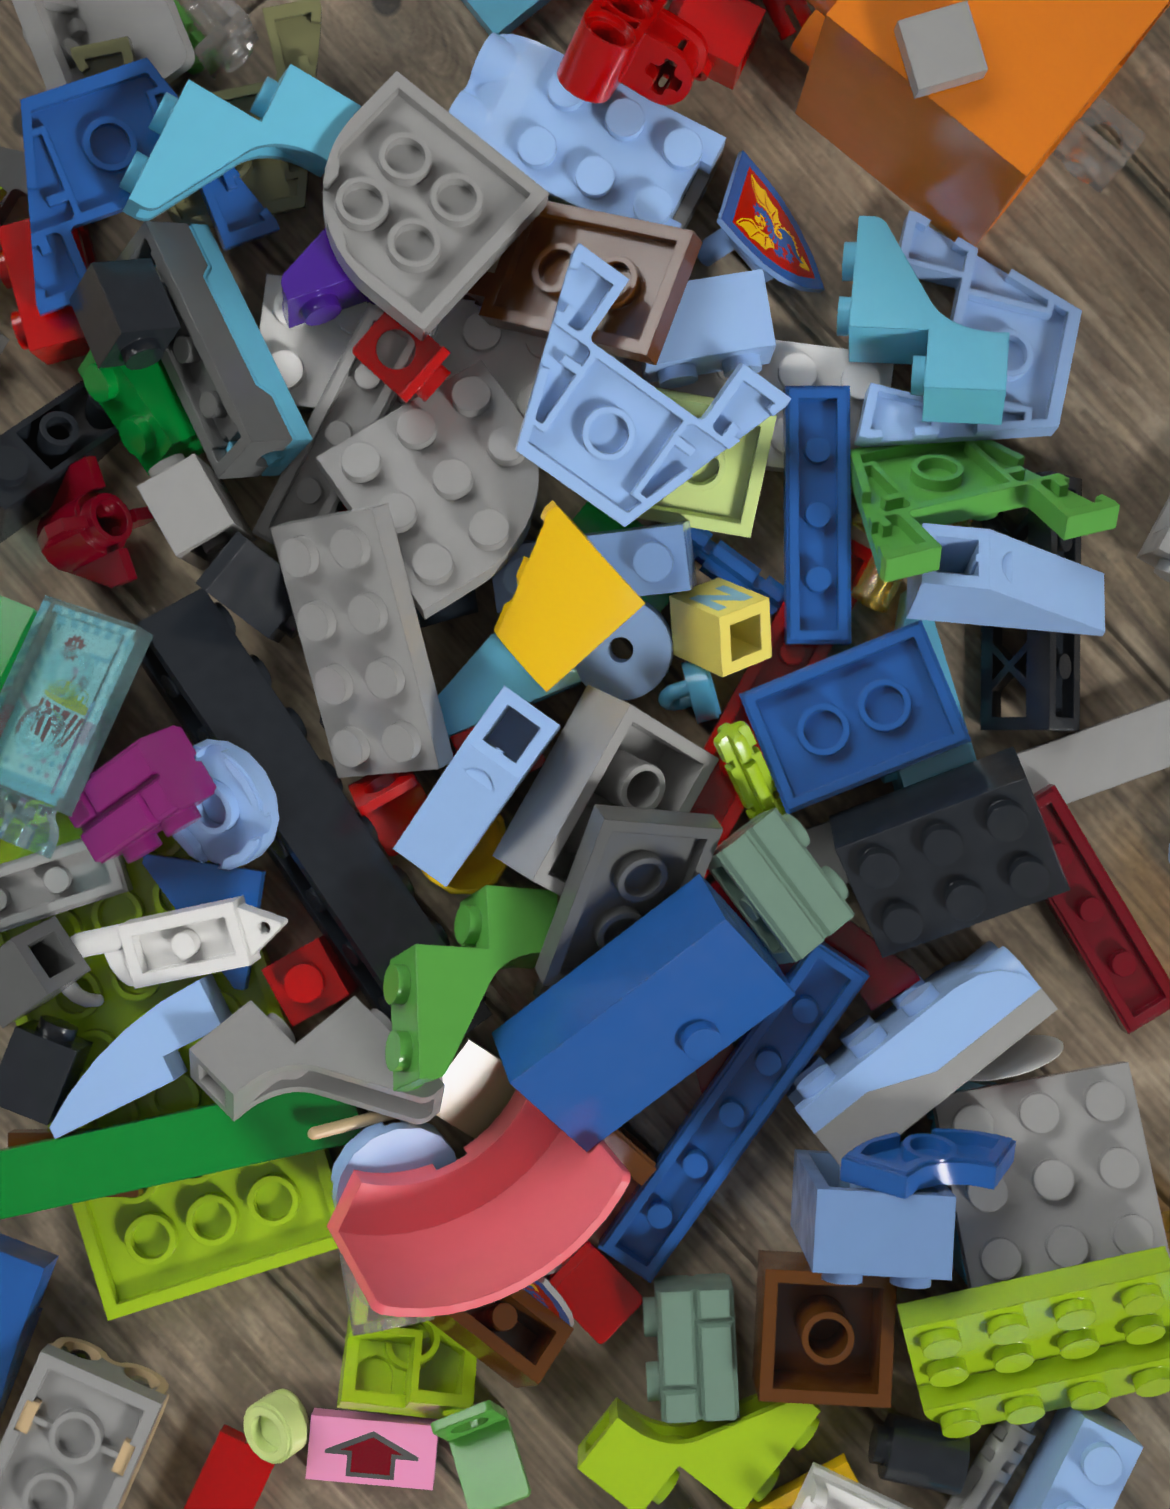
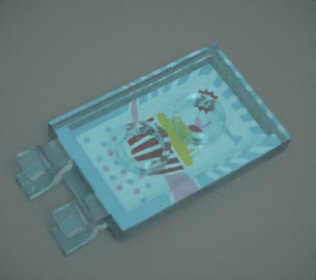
(60, 714)

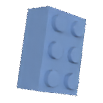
(867, 1232)

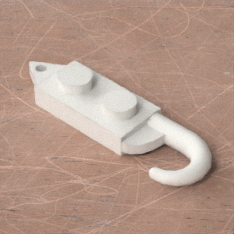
(178, 944)

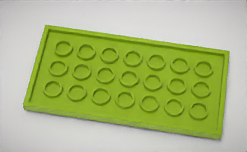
(198, 1228)

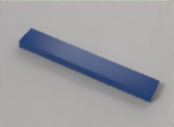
(732, 1112)

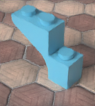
(209, 137)
(896, 323)

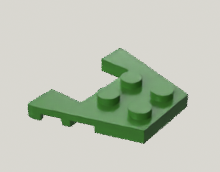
(952, 483)

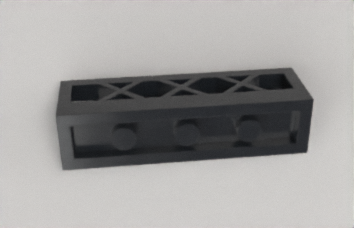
(1051, 657)

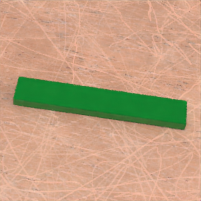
(162, 1151)

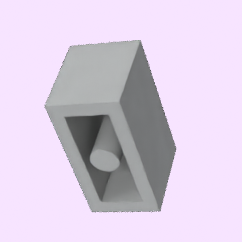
(192, 508)

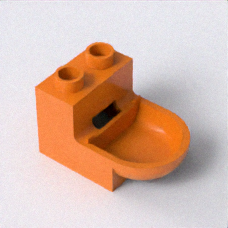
(979, 143)

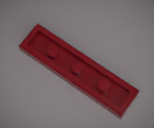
(1101, 924)

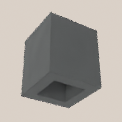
(37, 969)

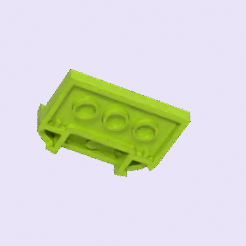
(1042, 1342)

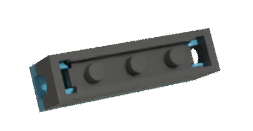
(220, 356)

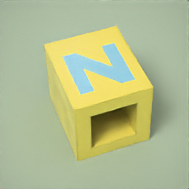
(721, 626)

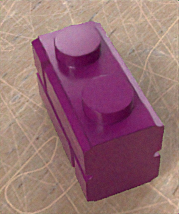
(141, 793)

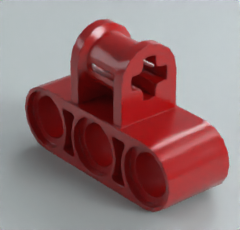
(632, 46)

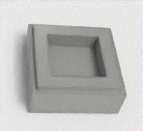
(940, 49)

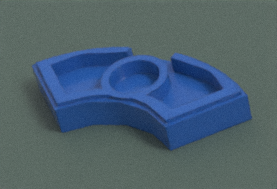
(928, 1161)

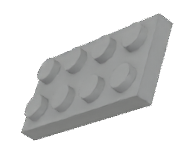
(363, 642)

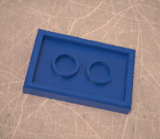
(855, 717)

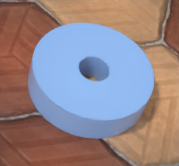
(644, 669)

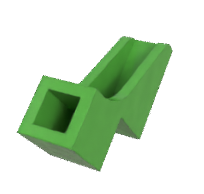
(440, 987)

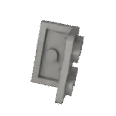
(58, 25)

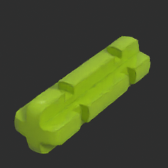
(747, 769)

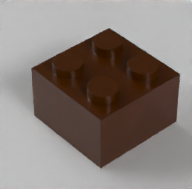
(821, 1337)

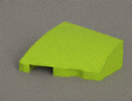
(406, 1372)

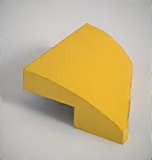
(563, 601)

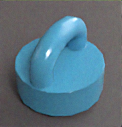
(694, 692)

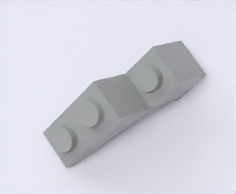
(340, 1059)

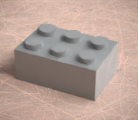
(602, 758)

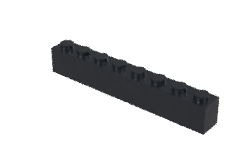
(320, 840)

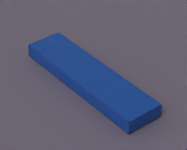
(817, 516)

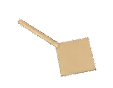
(471, 1099)

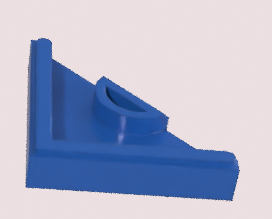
(196, 883)

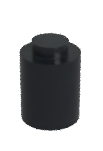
(919, 1454)

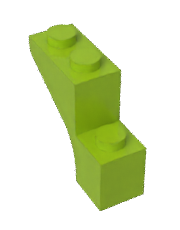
(734, 1459)

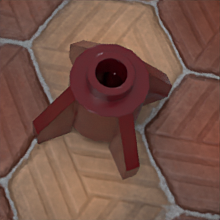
(84, 531)

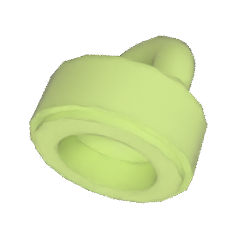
(277, 1426)

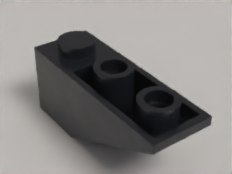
(42, 448)

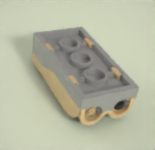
(79, 1430)

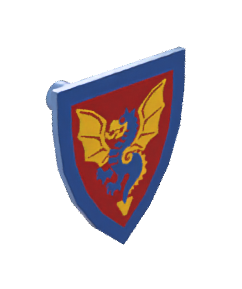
(761, 231)

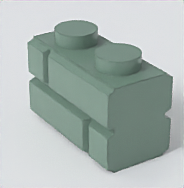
(781, 885)
(694, 1348)

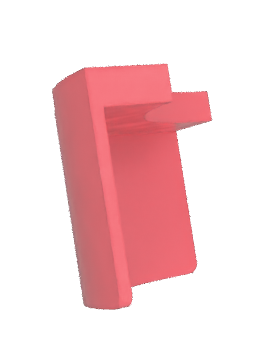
(480, 1225)

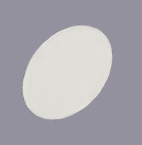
(1022, 1057)

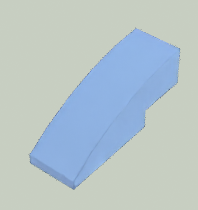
(143, 1055)

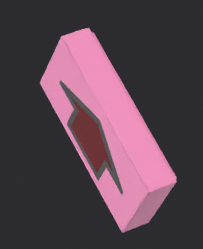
(371, 1449)

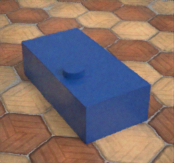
(641, 1014)

